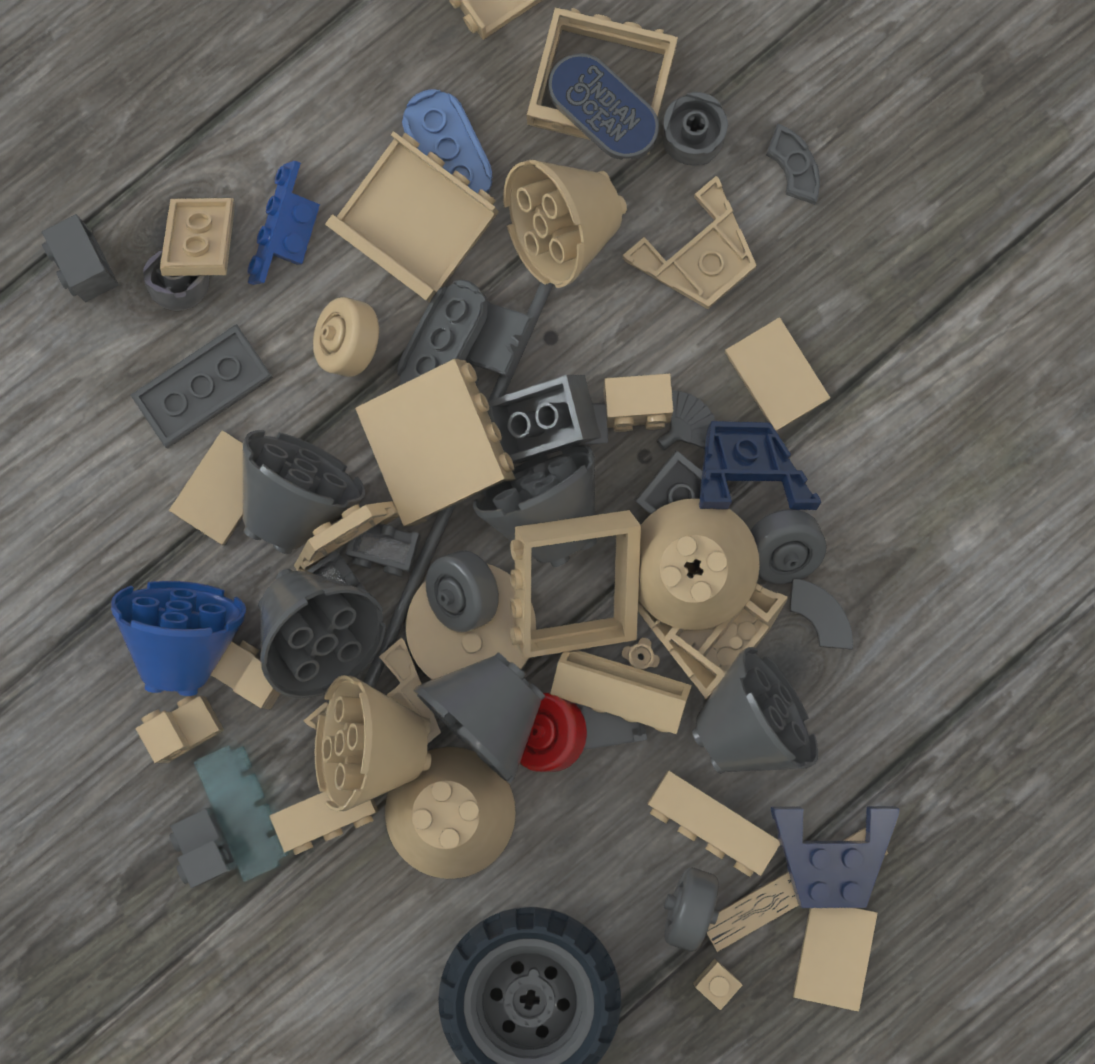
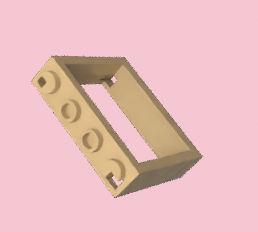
(604, 29)
(585, 634)

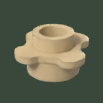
(643, 647)

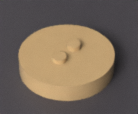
(445, 651)

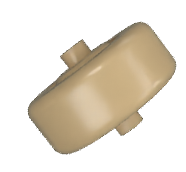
(346, 337)

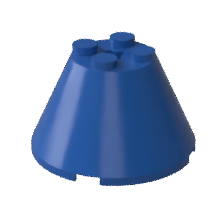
(176, 632)

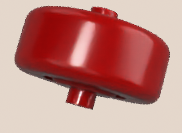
(556, 736)

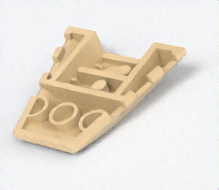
(711, 651)

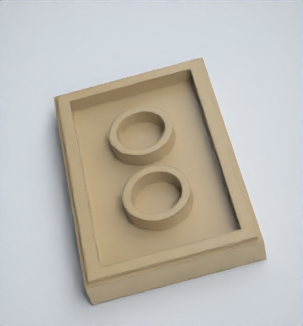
(197, 237)
(777, 374)
(215, 491)
(835, 956)

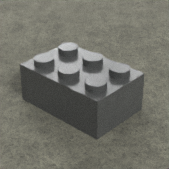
(545, 418)

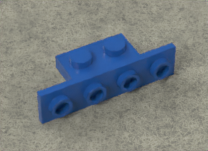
(286, 227)

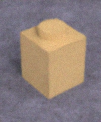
(717, 984)

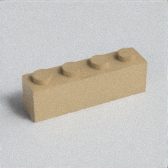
(621, 690)
(714, 823)

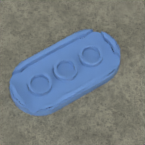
(444, 129)

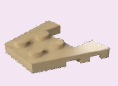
(709, 262)
(354, 523)
(401, 665)

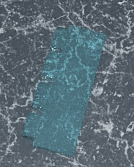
(236, 812)

